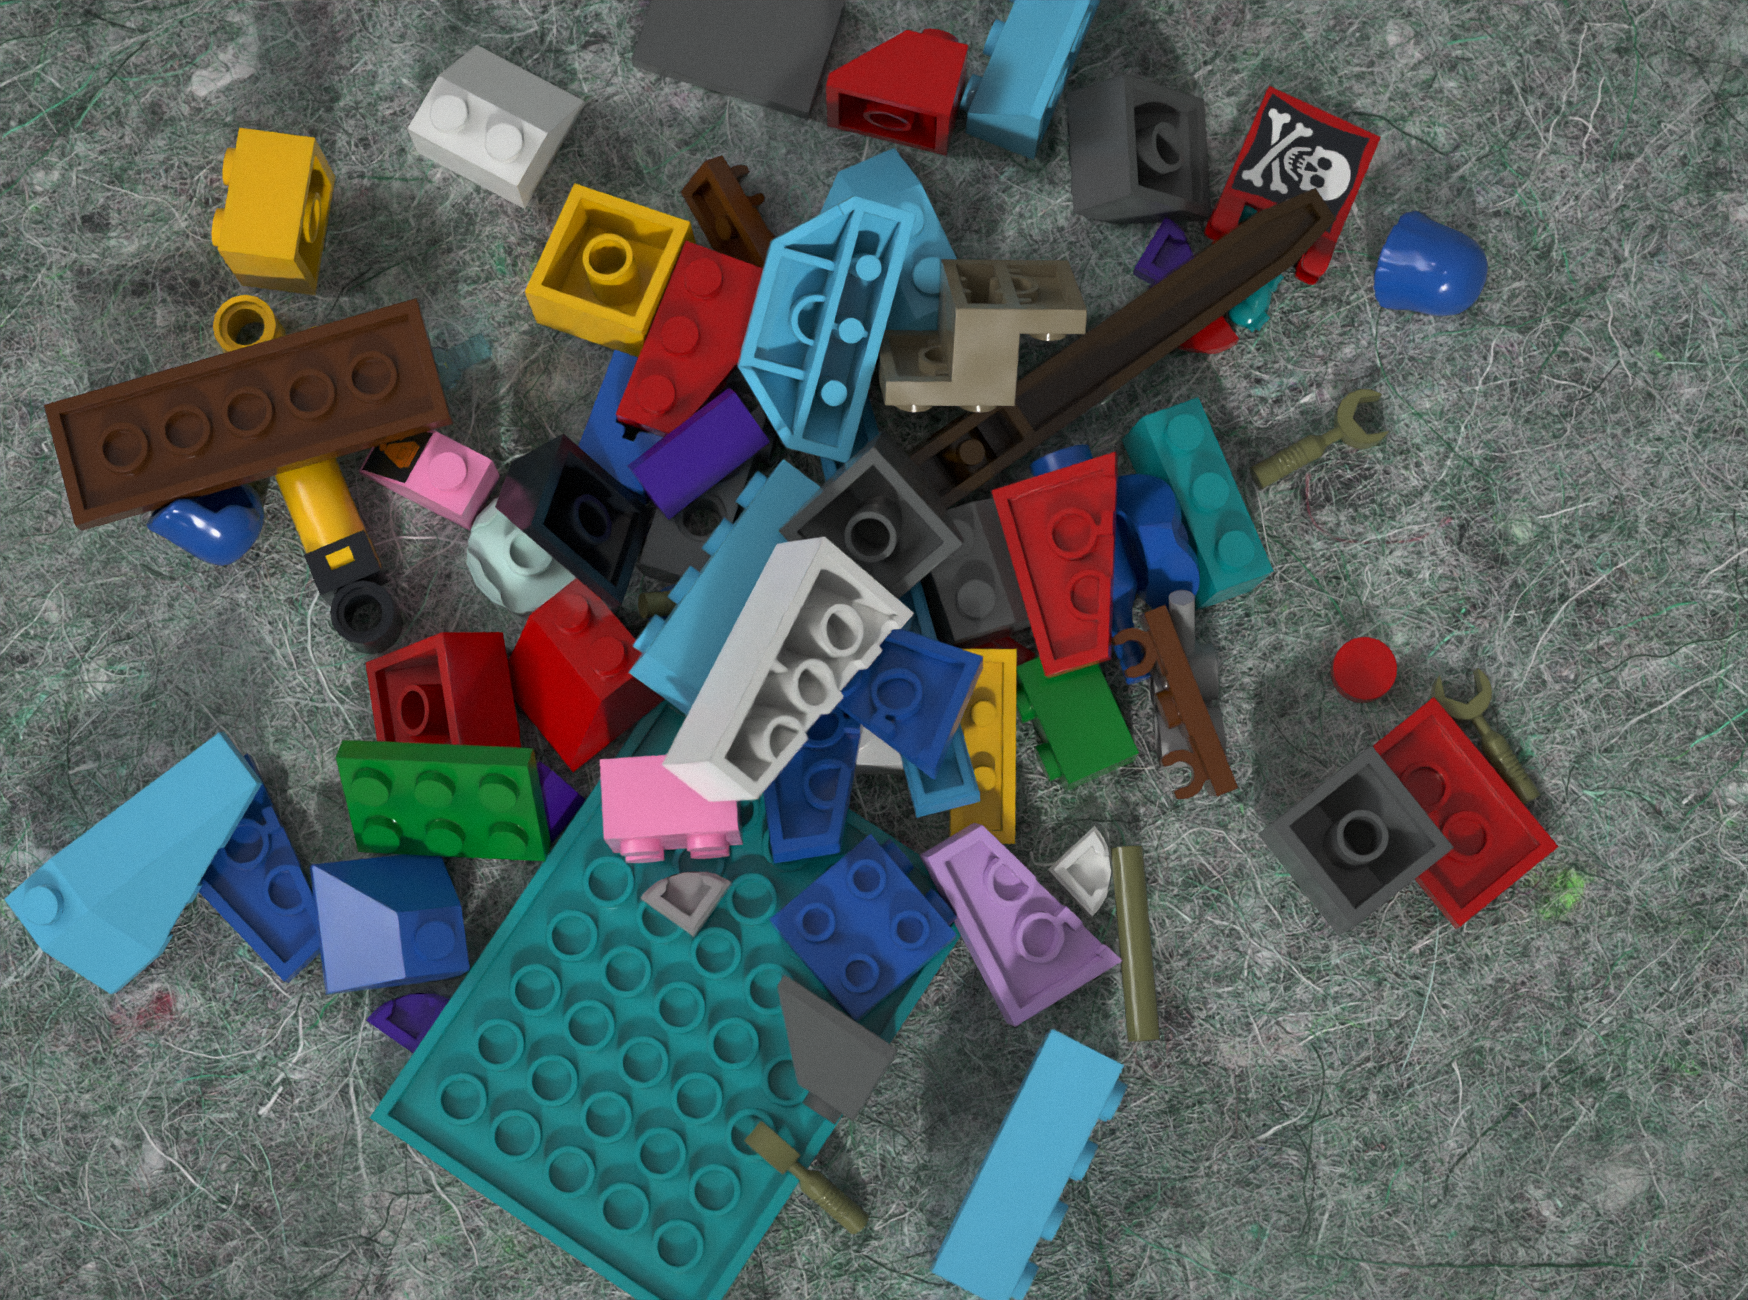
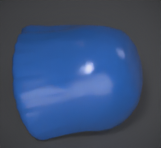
(1429, 268)
(213, 526)

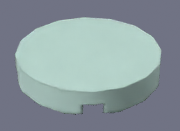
(511, 565)

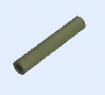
(1135, 944)

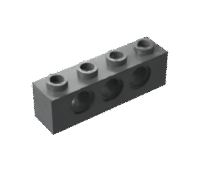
(669, 544)

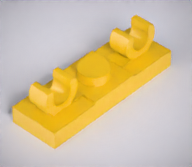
(991, 745)

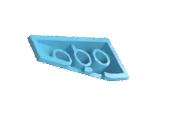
(125, 881)

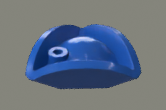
(1155, 538)

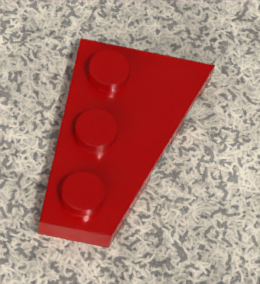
(691, 340)

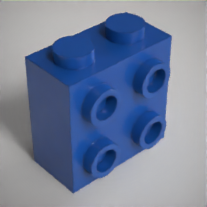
(865, 926)

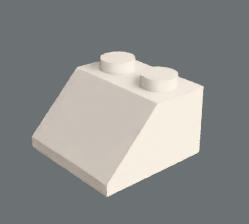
(494, 124)

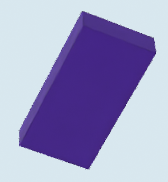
(698, 453)

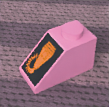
(435, 474)

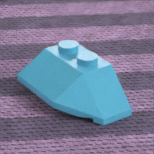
(892, 182)
(824, 322)

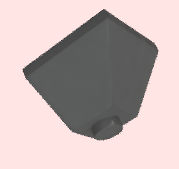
(880, 516)
(831, 1053)

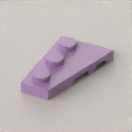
(1013, 927)

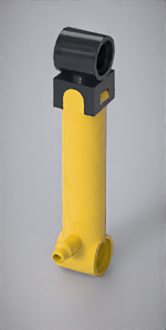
(324, 514)

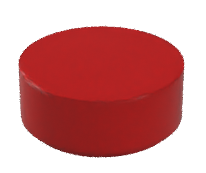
(1363, 669)

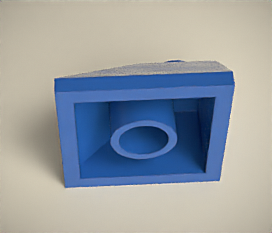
(387, 922)

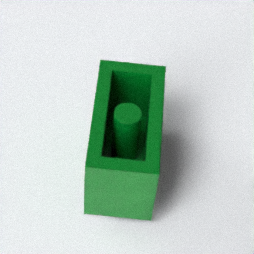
(1076, 722)

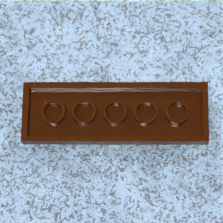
(247, 414)

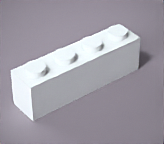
(781, 668)

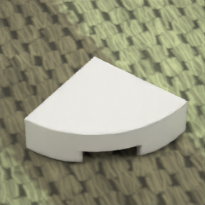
(1085, 871)

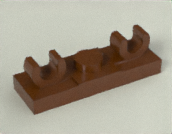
(726, 213)
(1180, 704)

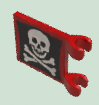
(1291, 152)

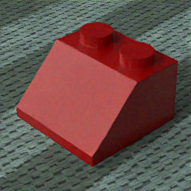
(902, 90)
(575, 674)
(445, 692)

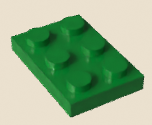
(444, 800)

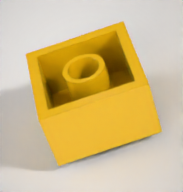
(274, 210)
(606, 269)

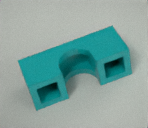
(1185, 454)

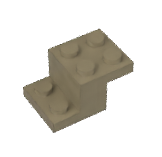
(978, 332)

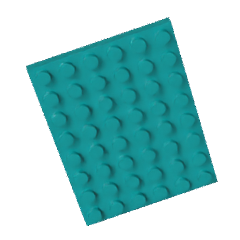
(619, 1063)

